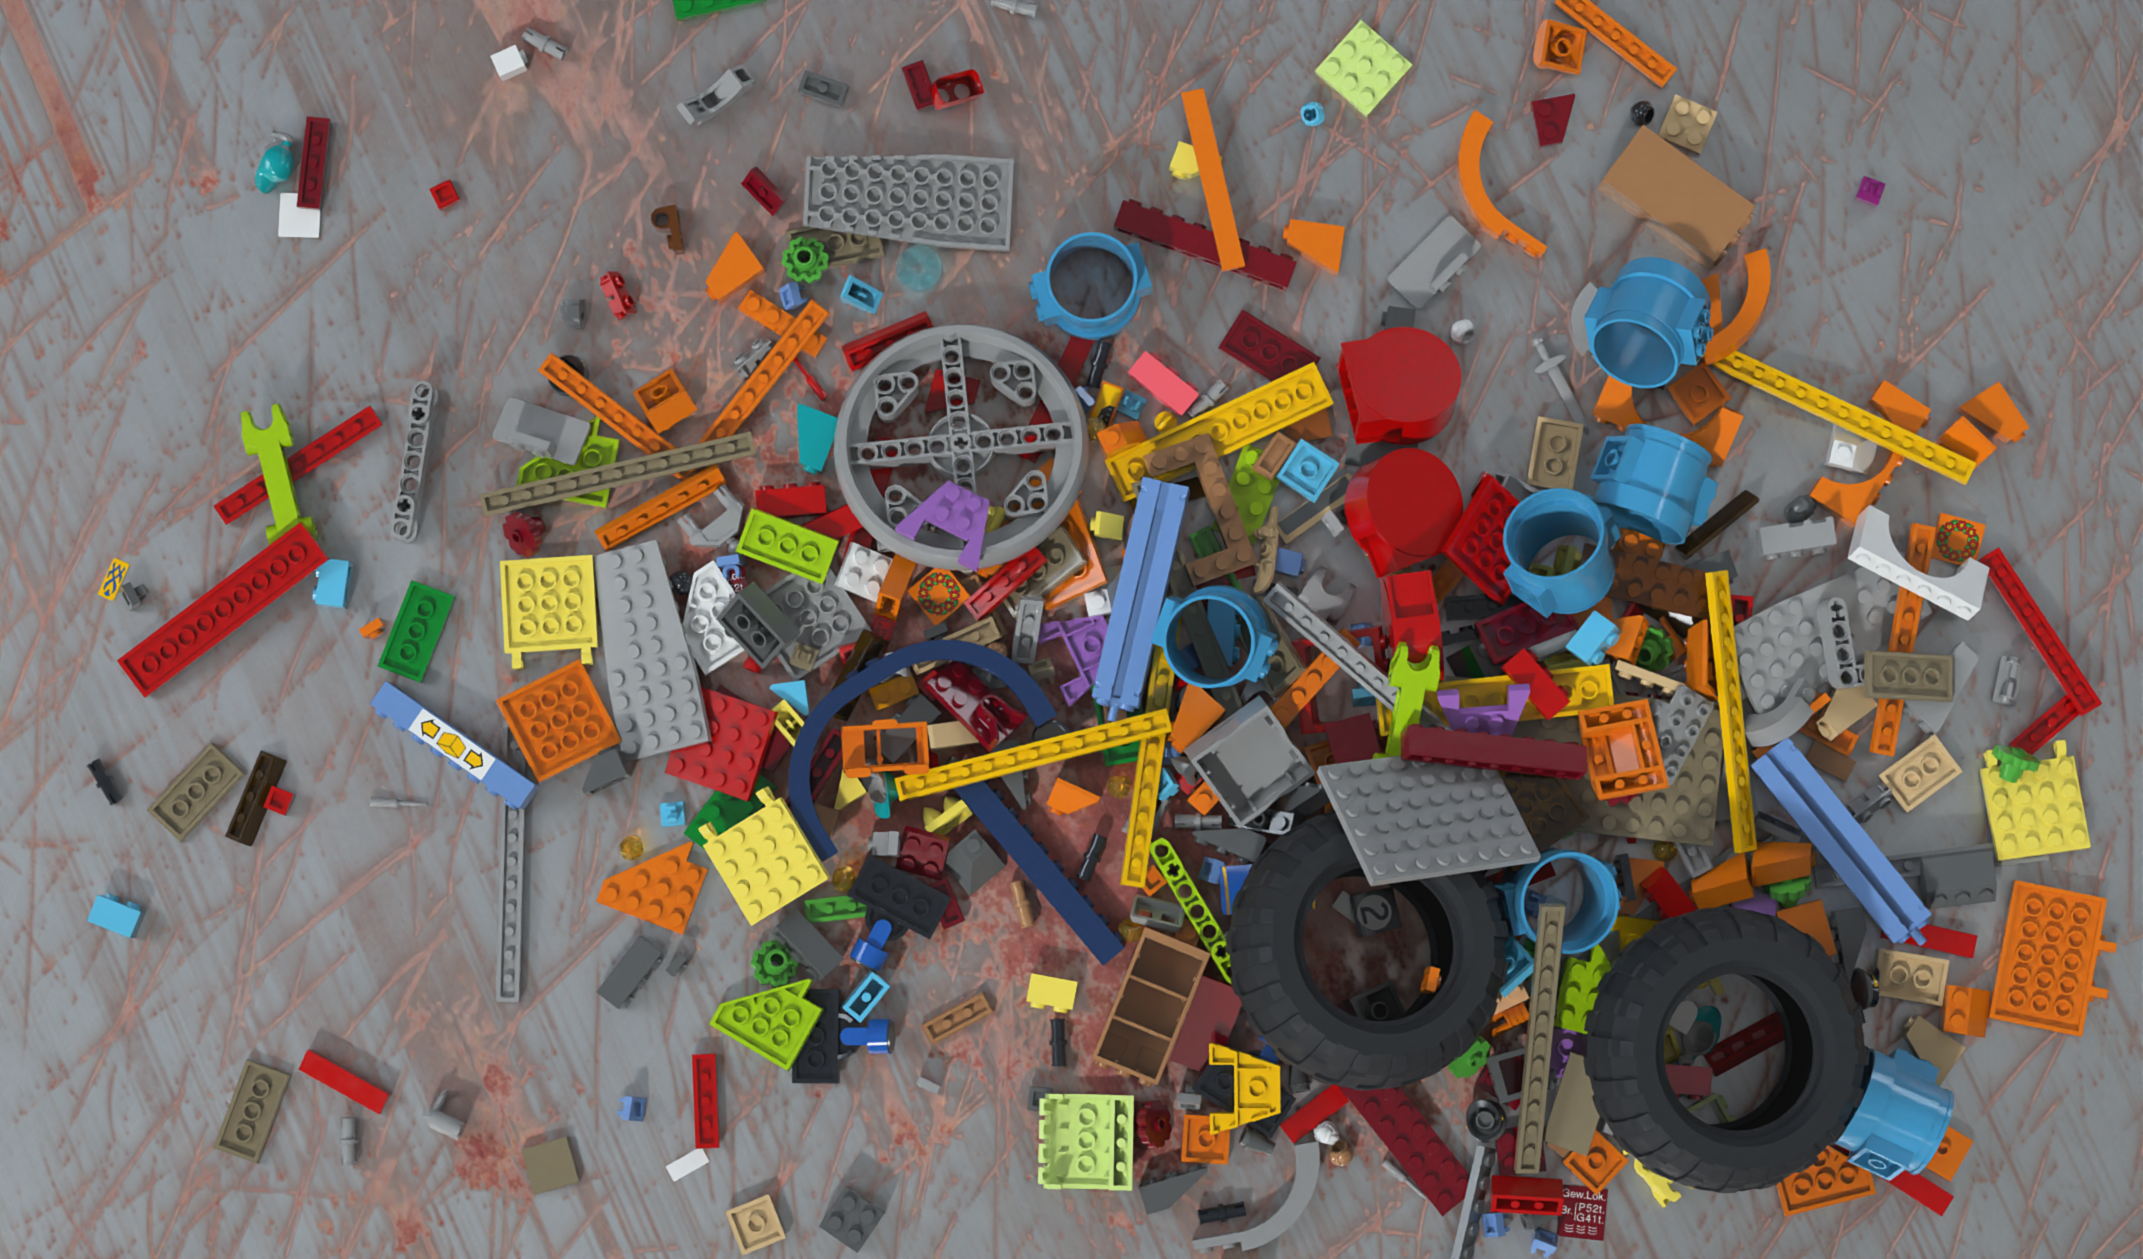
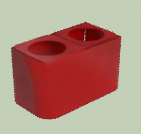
(969, 78)

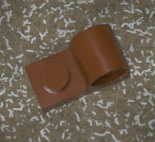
(673, 225)

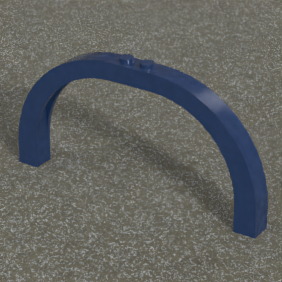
(877, 670)

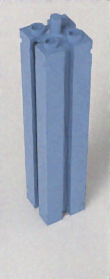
(1140, 595)
(1842, 842)

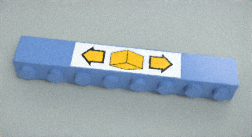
(454, 745)

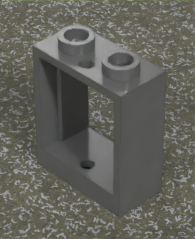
(1497, 1079)

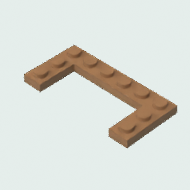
(1237, 544)

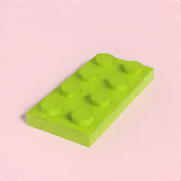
(1250, 491)
(787, 545)

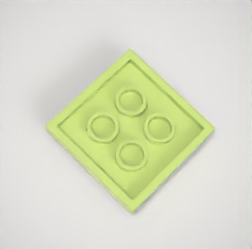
(1363, 68)

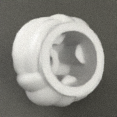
(1462, 331)
(1326, 1133)

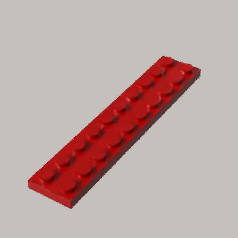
(223, 609)

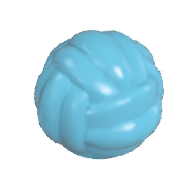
(1312, 114)

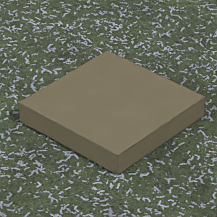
(550, 1165)

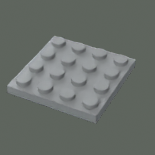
(821, 615)

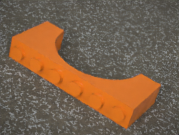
(1716, 436)
(1850, 500)

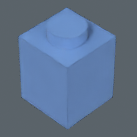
(1289, 563)

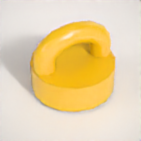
(1165, 421)

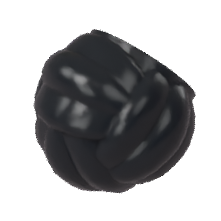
(1642, 113)
(681, 582)

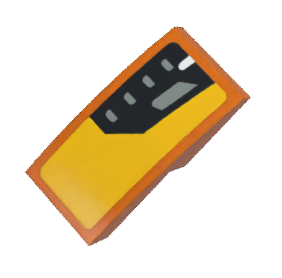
(1107, 402)

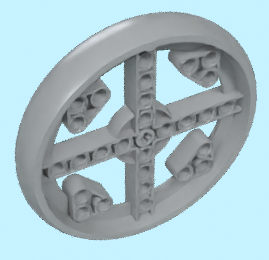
(1010, 356)

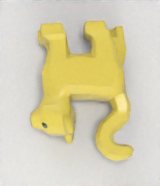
(1659, 1185)

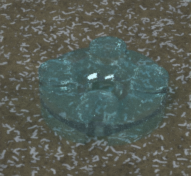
(924, 280)

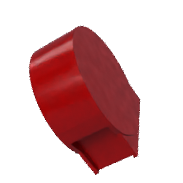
(1399, 385)
(1402, 508)
(1411, 615)

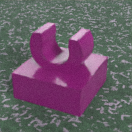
(1870, 191)

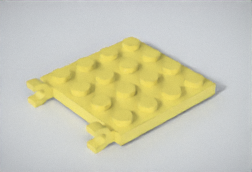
(549, 606)
(2039, 811)
(765, 859)

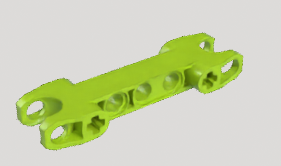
(270, 447)
(1412, 682)
(1182, 878)

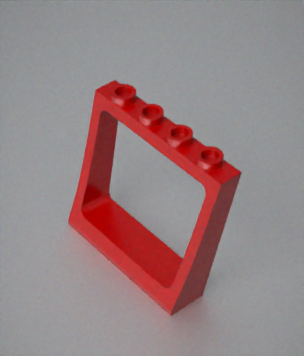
(1309, 713)

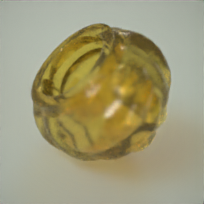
(1094, 425)
(1118, 786)
(631, 847)
(1664, 851)
(843, 878)
(1130, 931)

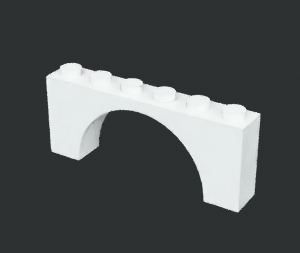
(1875, 550)

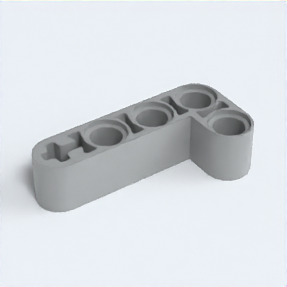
(1842, 642)

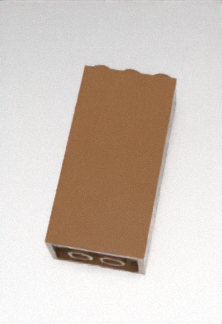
(1677, 198)
(1149, 1007)

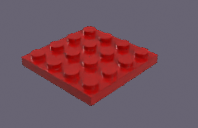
(1478, 539)
(737, 747)

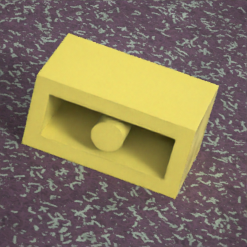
(1052, 992)

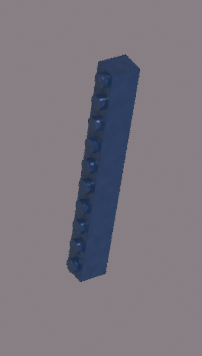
(1041, 870)

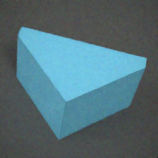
(861, 295)
(795, 694)

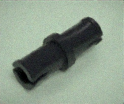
(1099, 364)
(105, 782)
(1092, 857)
(1058, 1042)
(1221, 1212)

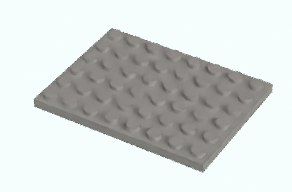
(1426, 818)

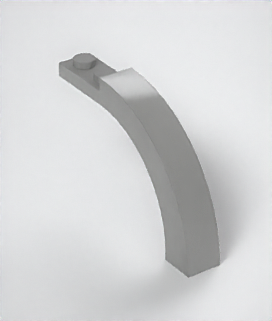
(1285, 1216)

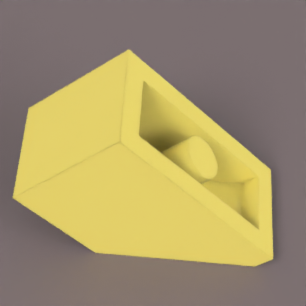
(1184, 162)

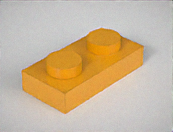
(893, 692)

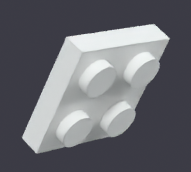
(863, 571)

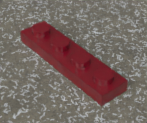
(313, 163)

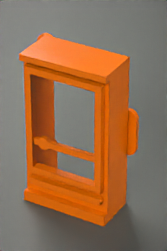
(854, 751)

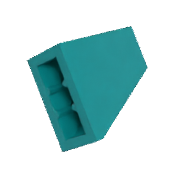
(815, 438)

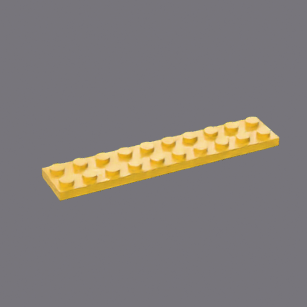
(1230, 425)
(1588, 689)

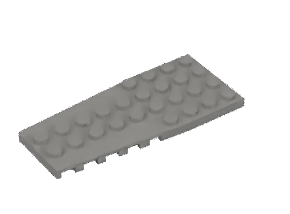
(913, 198)
(1787, 640)
(647, 655)

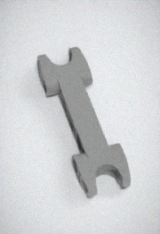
(417, 407)
(1325, 605)

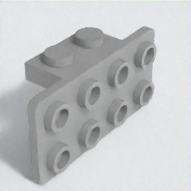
(1434, 263)
(541, 431)
(1679, 727)

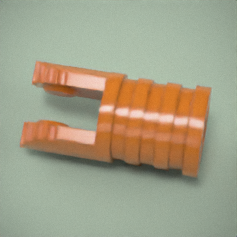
(1678, 644)
(1513, 1017)

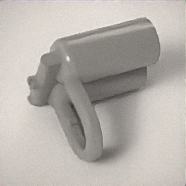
(443, 1122)

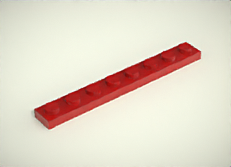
(301, 462)
(2040, 632)

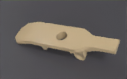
(1268, 551)

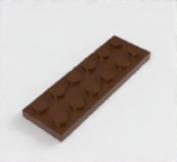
(1656, 584)

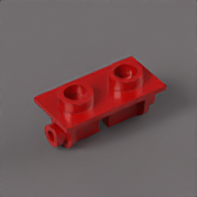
(614, 284)

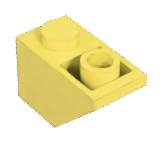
(1107, 526)

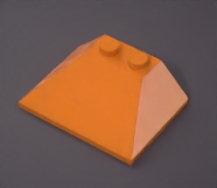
(1622, 750)

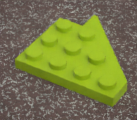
(595, 453)
(1578, 989)
(771, 1021)

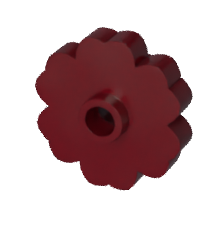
(524, 533)
(1153, 1124)

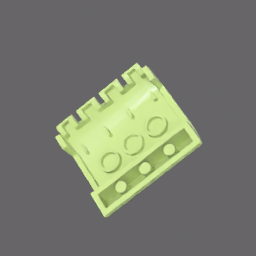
(1086, 1141)

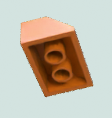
(1700, 661)

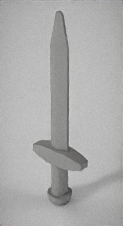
(1551, 365)

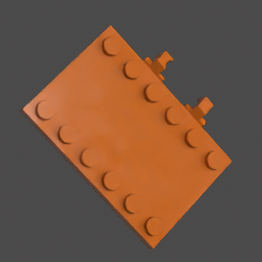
(2049, 958)

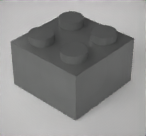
(852, 1219)

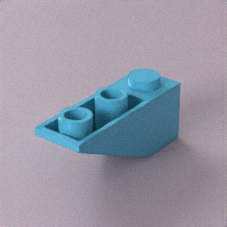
(1224, 624)

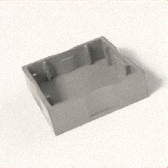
(1249, 761)

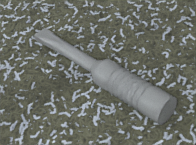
(393, 802)
(1401, 1176)

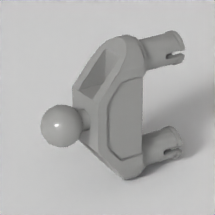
(722, 529)

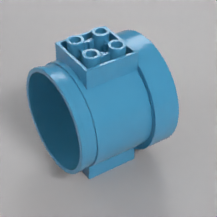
(1649, 322)
(1091, 329)
(1654, 482)
(1548, 517)
(1262, 640)
(1596, 912)
(1898, 1115)

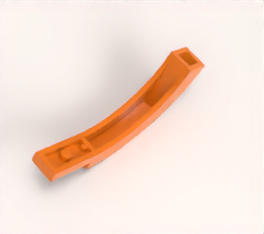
(1474, 194)
(1750, 314)

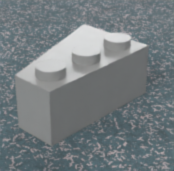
(1796, 538)

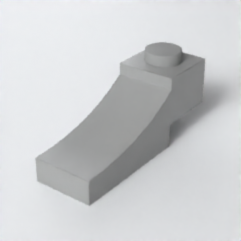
(885, 844)

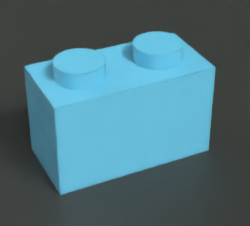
(333, 584)
(1594, 639)
(116, 916)
(865, 995)

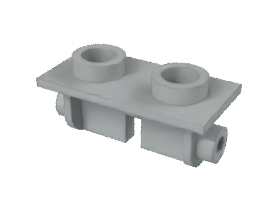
(746, 362)
(2008, 680)
(1878, 799)

